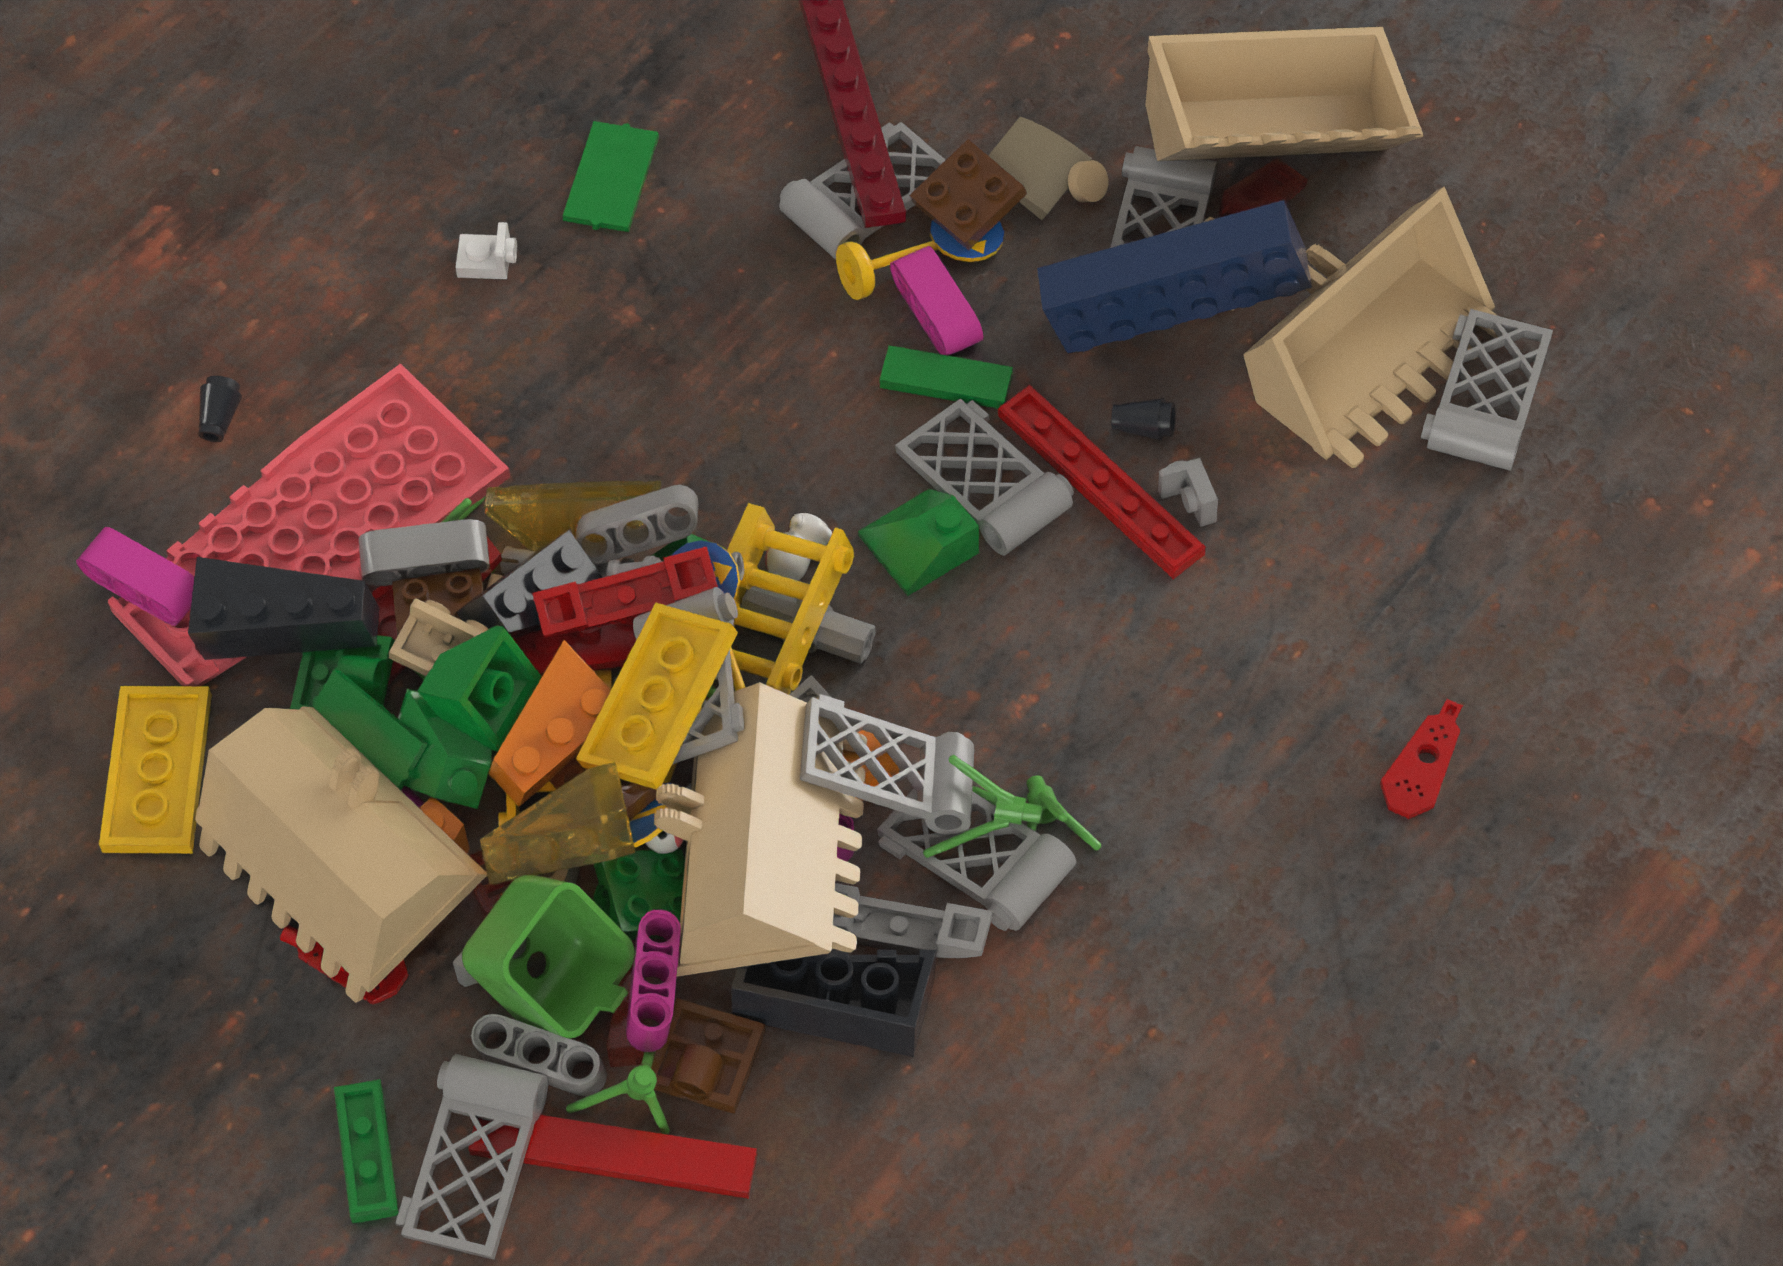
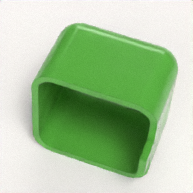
(581, 948)

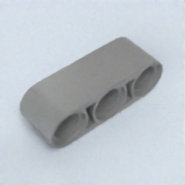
(648, 508)
(422, 551)
(525, 1038)

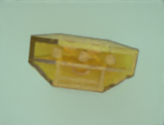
(545, 511)

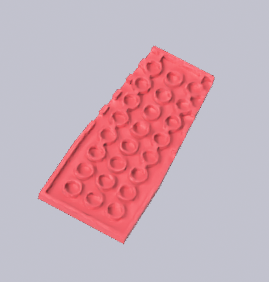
(366, 467)

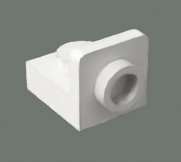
(486, 254)

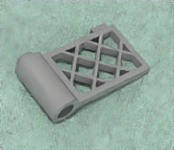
(1170, 181)
(827, 214)
(1478, 431)
(1022, 506)
(722, 607)
(942, 789)
(1015, 888)
(484, 1093)

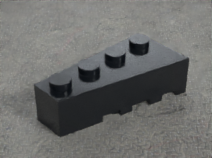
(277, 611)
(841, 997)

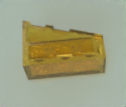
(564, 830)

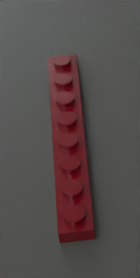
(853, 113)

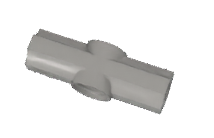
(836, 633)

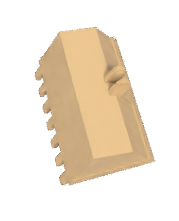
(1276, 94)
(1370, 331)
(329, 843)
(761, 843)

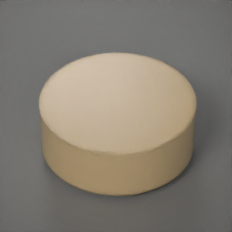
(1088, 181)

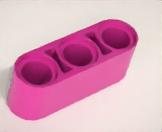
(936, 301)
(138, 575)
(646, 998)

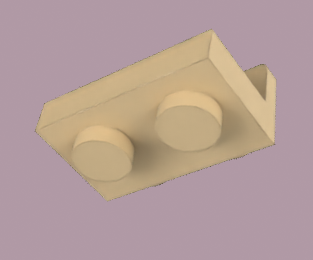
(428, 634)

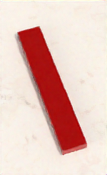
(1102, 482)
(630, 1155)

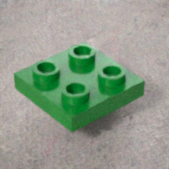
(364, 666)
(638, 885)

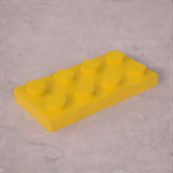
(658, 695)
(155, 769)

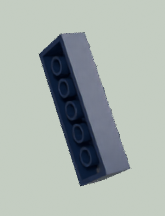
(1174, 277)

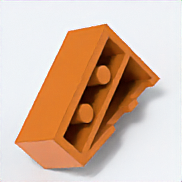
(550, 726)

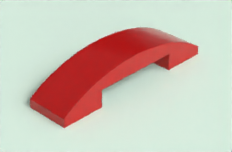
(623, 595)

